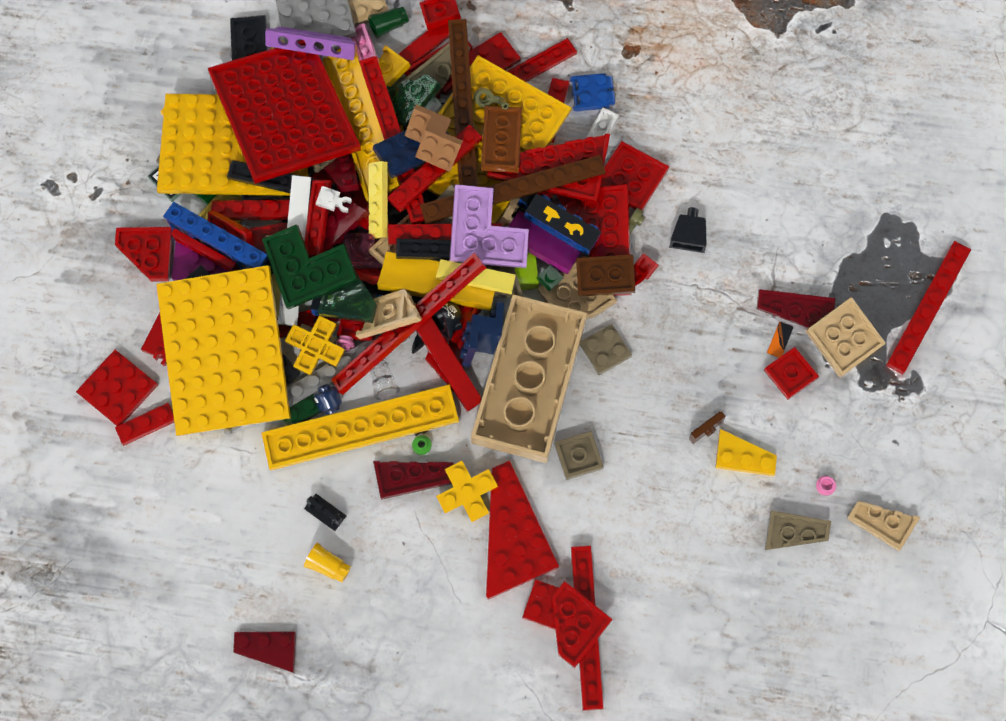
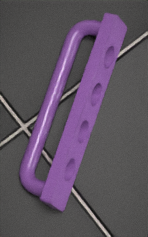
(346, 44)

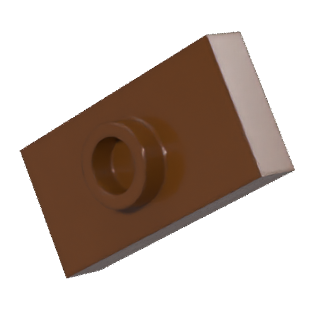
(707, 428)

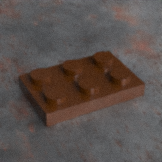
(605, 275)

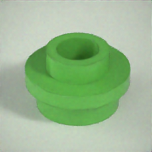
(421, 450)

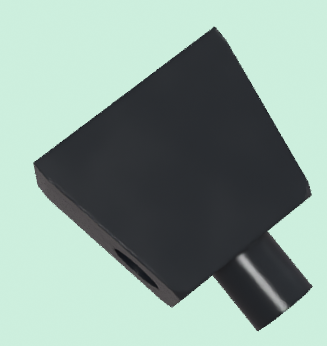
(689, 232)

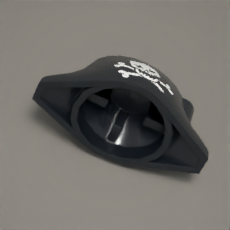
(448, 320)

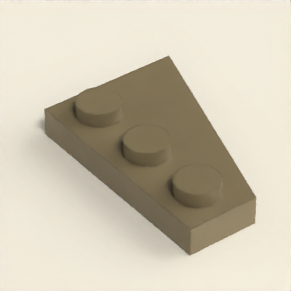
(795, 530)

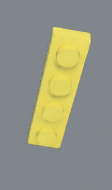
(378, 200)

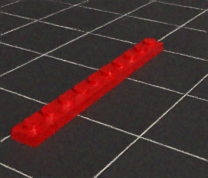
(387, 121)
(393, 338)

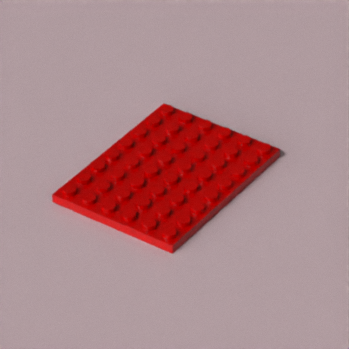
(283, 111)

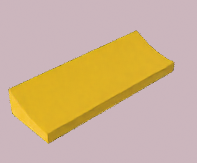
(420, 278)

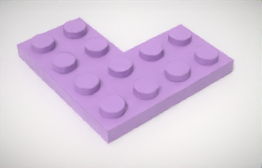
(474, 232)

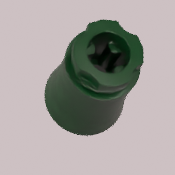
(387, 21)

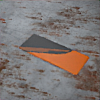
(780, 339)

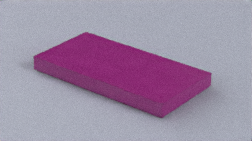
(546, 246)

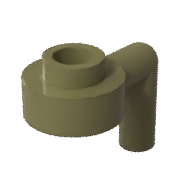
(489, 98)
(636, 219)

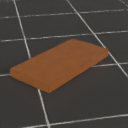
(501, 139)

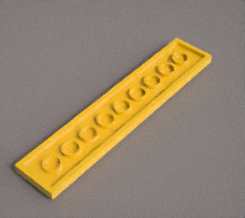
(356, 101)
(359, 427)

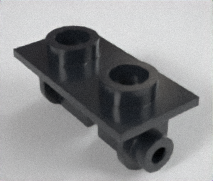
(324, 512)

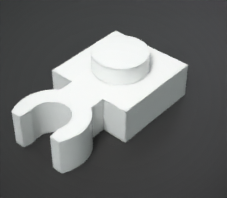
(330, 199)

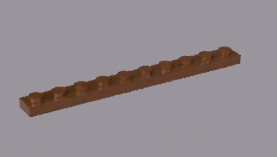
(462, 96)
(523, 186)

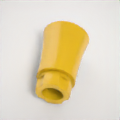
(327, 563)

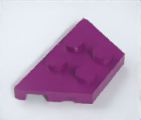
(187, 261)

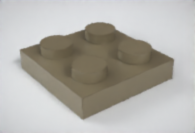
(605, 349)
(578, 455)

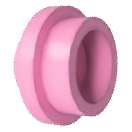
(345, 342)
(825, 485)

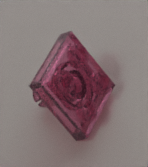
(358, 249)

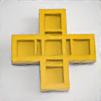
(315, 345)
(466, 491)

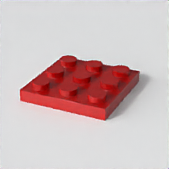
(636, 170)
(117, 388)

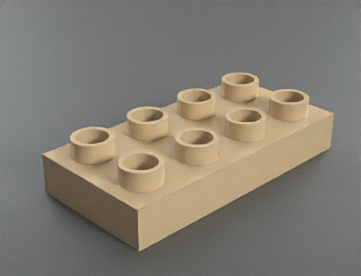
(529, 378)

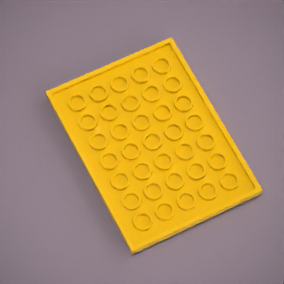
(539, 120)
(200, 149)
(223, 351)

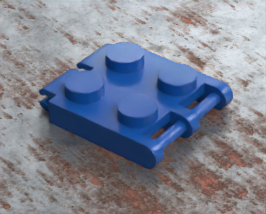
(593, 92)

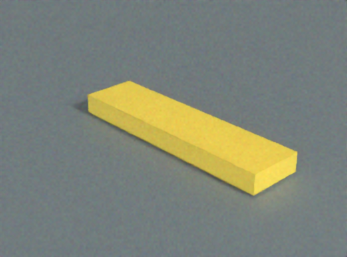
(487, 279)

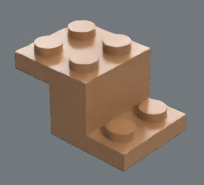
(435, 145)

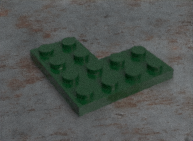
(306, 277)

